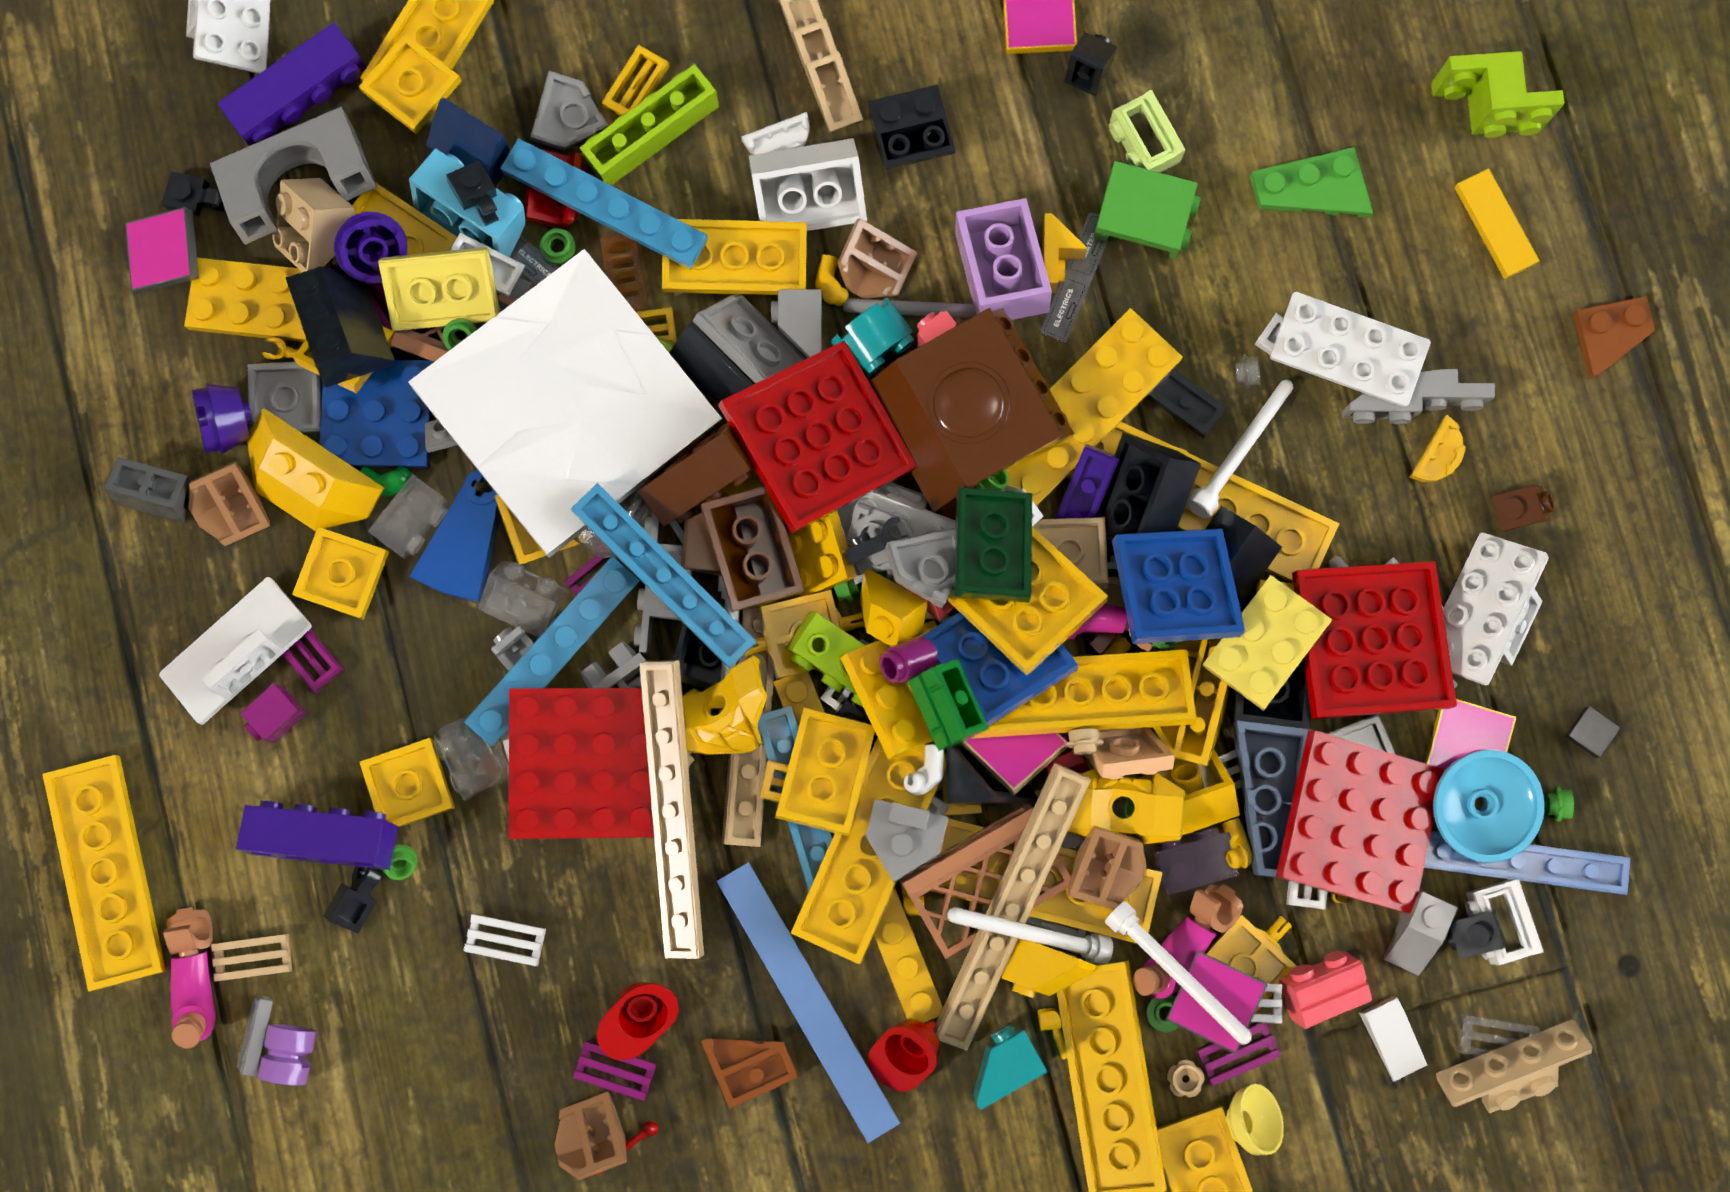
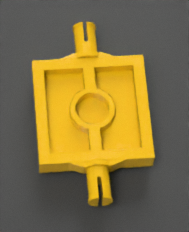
(784, 618)
(1254, 951)

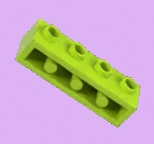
(650, 125)
(820, 646)

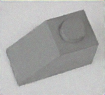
(800, 319)
(1420, 933)

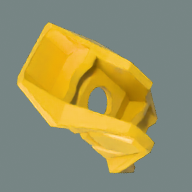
(737, 725)
(1156, 804)

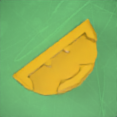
(1442, 453)

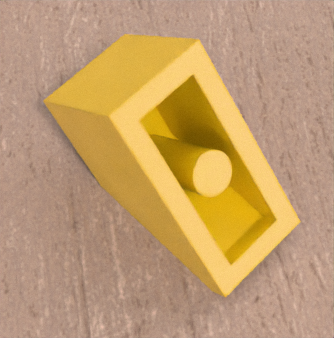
(890, 609)
(1043, 969)

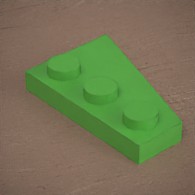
(1318, 183)

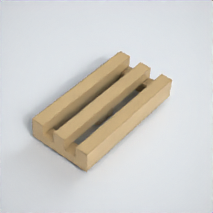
(220, 962)

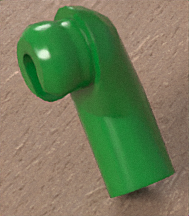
(391, 481)

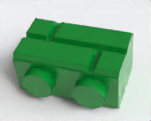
(948, 704)

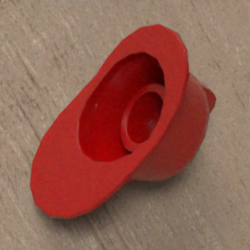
(636, 1020)
(905, 1055)

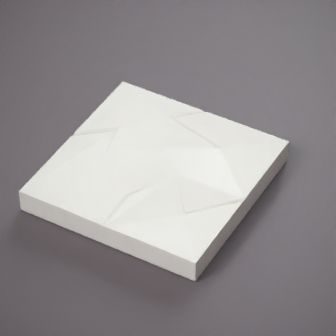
(565, 398)

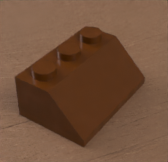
(697, 476)
(752, 549)

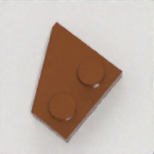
(1611, 331)
(748, 1067)

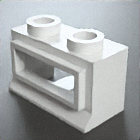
(1519, 915)

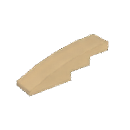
(821, 63)

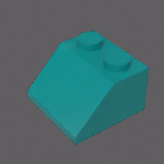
(1006, 1065)

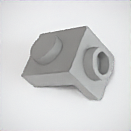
(511, 646)

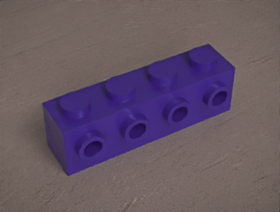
(293, 85)
(317, 836)

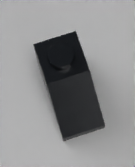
(1090, 63)

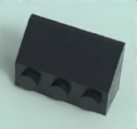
(339, 324)
(708, 364)
(1146, 488)

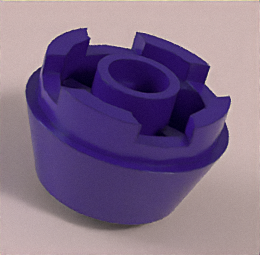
(366, 240)
(221, 417)

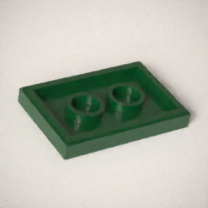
(993, 545)

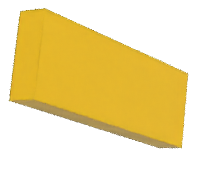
(1496, 224)

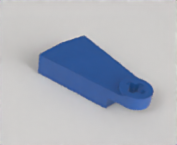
(462, 546)

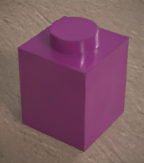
(272, 714)

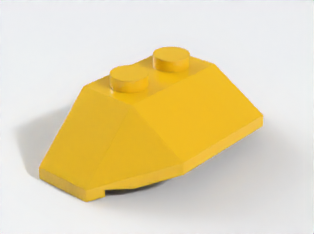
(306, 476)
(1211, 694)

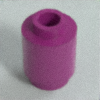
(908, 659)

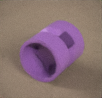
(286, 1054)

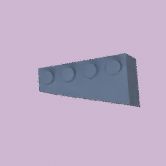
(1268, 774)

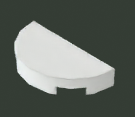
(779, 136)

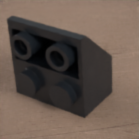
(910, 127)

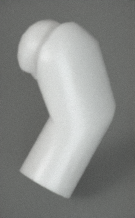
(928, 775)

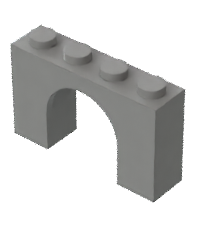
(249, 173)

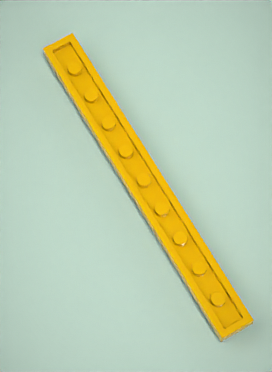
(893, 930)

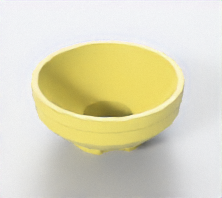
(1262, 1119)

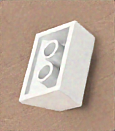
(810, 185)

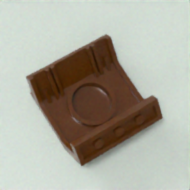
(969, 405)

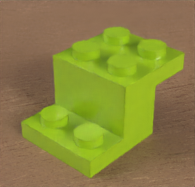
(1496, 94)

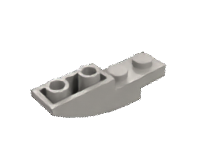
(1433, 389)

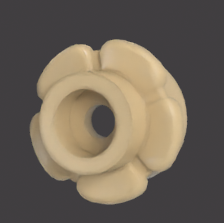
(1084, 741)
(1195, 1075)

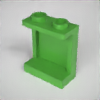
(1147, 208)

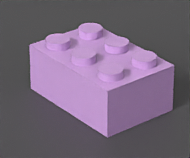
(1003, 259)

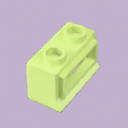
(1125, 132)

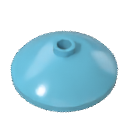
(1509, 812)

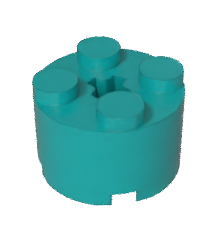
(876, 336)

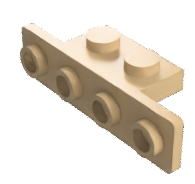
(1515, 1070)

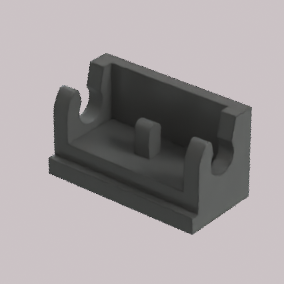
(148, 489)

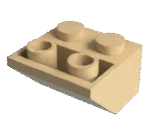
(309, 221)

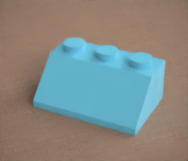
(438, 202)

